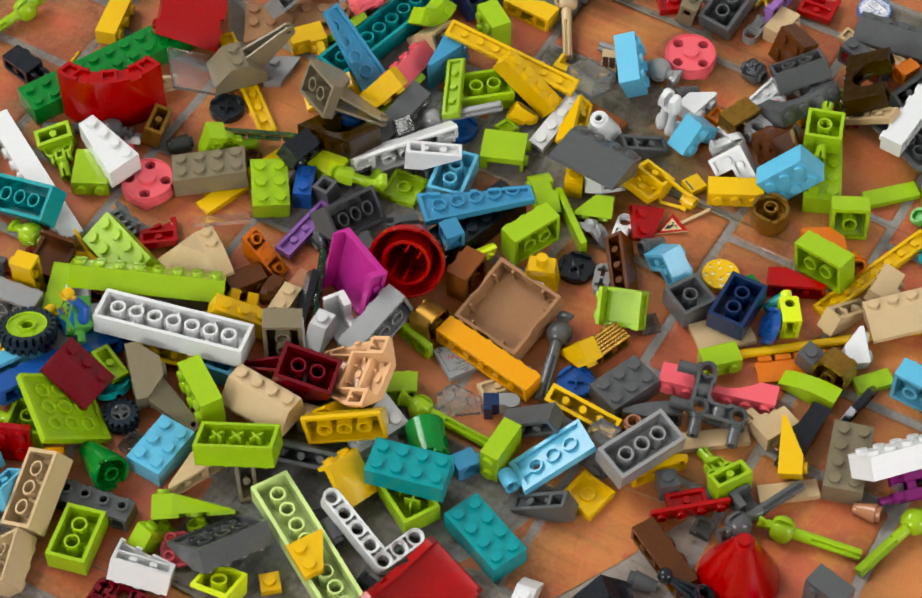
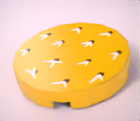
(717, 273)

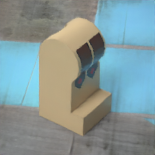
(609, 60)

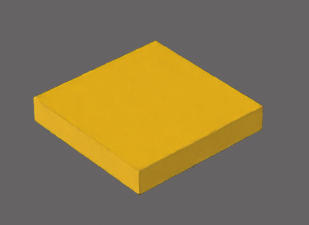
(590, 494)

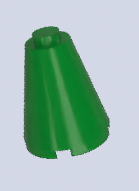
(103, 465)

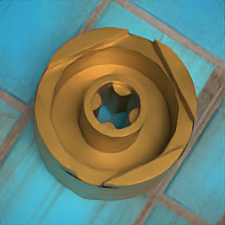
(769, 214)
(428, 318)
(835, 368)

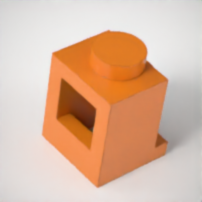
(905, 71)

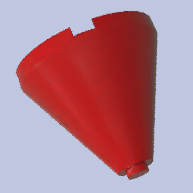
(410, 257)
(739, 569)

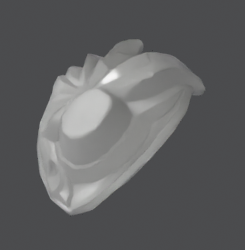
(596, 230)

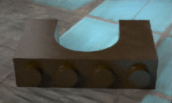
(860, 68)
(346, 144)

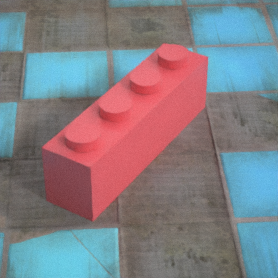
(413, 61)

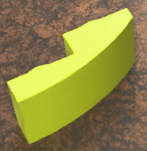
(489, 250)

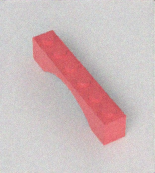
(760, 396)

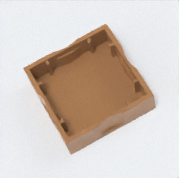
(510, 309)

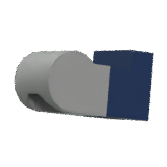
(498, 402)

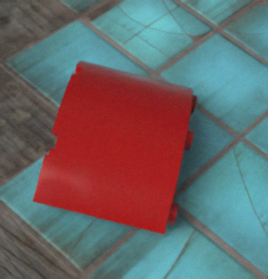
(191, 21)
(112, 93)
(427, 574)

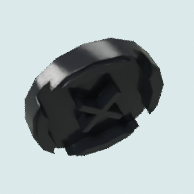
(227, 108)
(576, 268)

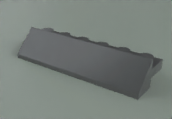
(884, 32)

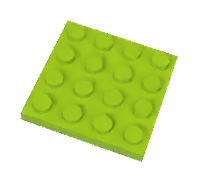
(57, 416)

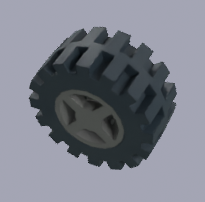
(114, 415)

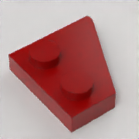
(819, 10)
(644, 221)
(160, 235)

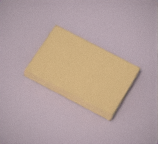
(706, 336)

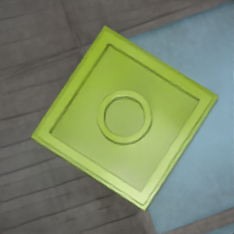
(403, 187)

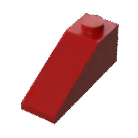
(800, 285)

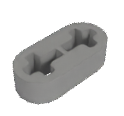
(598, 279)

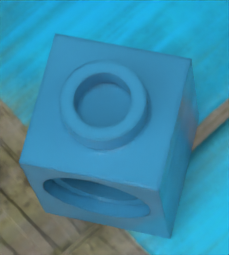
(451, 233)
(466, 463)

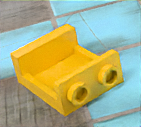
(347, 475)

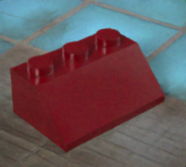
(77, 373)

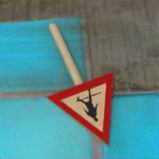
(673, 225)

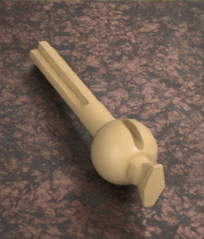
(566, 8)

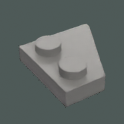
(280, 69)

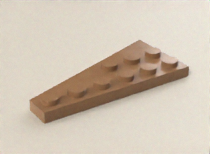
(259, 21)

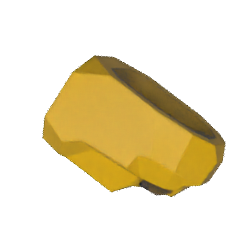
(522, 114)

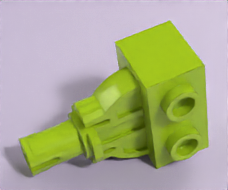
(216, 137)
(58, 144)
(723, 475)

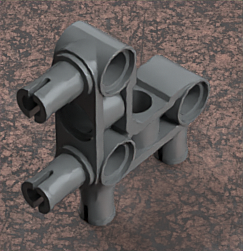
(713, 412)

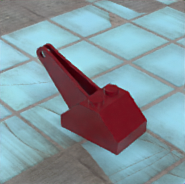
(300, 371)

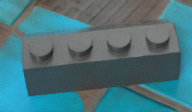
(356, 210)

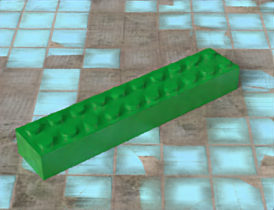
(43, 96)

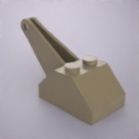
(244, 65)
(328, 93)
(151, 388)

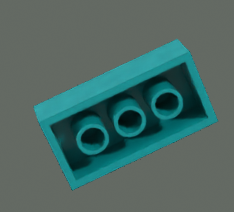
(30, 200)
(409, 469)
(485, 537)

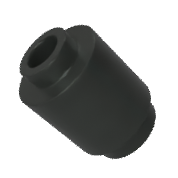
(180, 144)

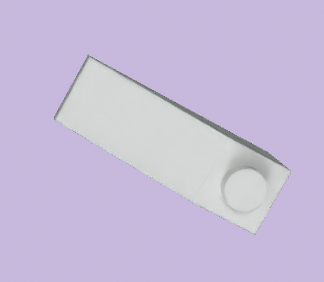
(425, 154)

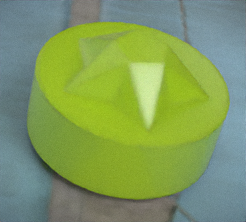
(196, 522)

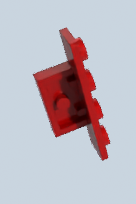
(687, 503)

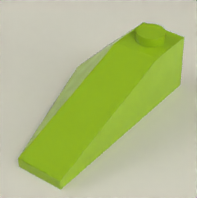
(175, 505)

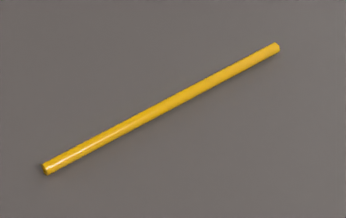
(797, 346)

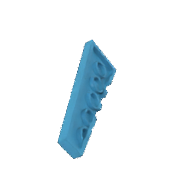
(355, 50)
(438, 207)

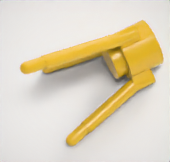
(687, 199)

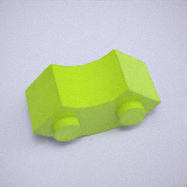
(432, 14)
(544, 190)

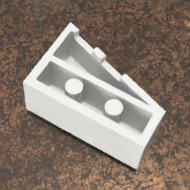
(396, 426)
(139, 569)

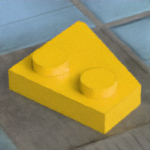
(308, 554)

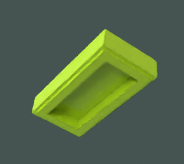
(880, 379)

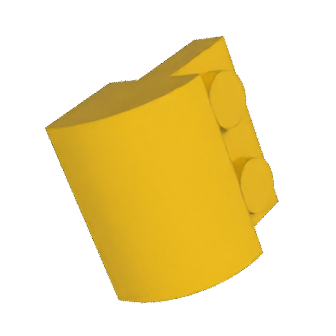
(649, 182)

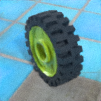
(28, 331)

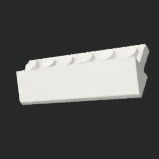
(391, 153)

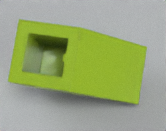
(597, 206)
(149, 534)

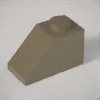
(245, 479)

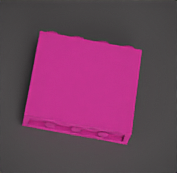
(353, 269)

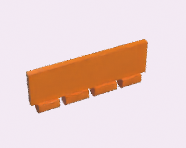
(772, 371)

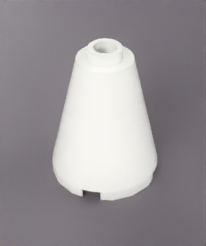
(604, 125)

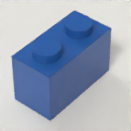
(302, 191)

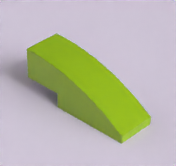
(809, 388)

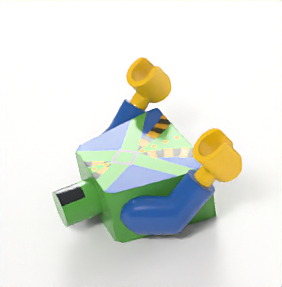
(73, 315)

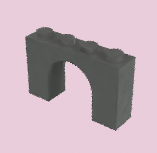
(788, 112)

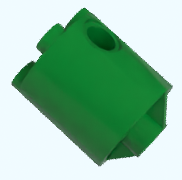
(427, 432)

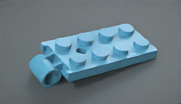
(552, 454)

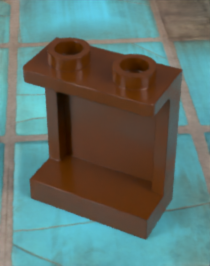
(53, 249)

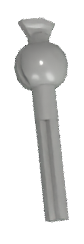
(658, 69)
(432, 115)

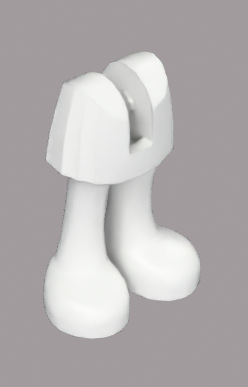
(670, 107)

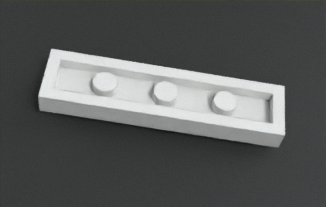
(548, 130)

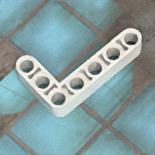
(367, 536)

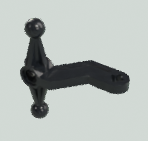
(685, 588)

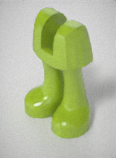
(347, 176)

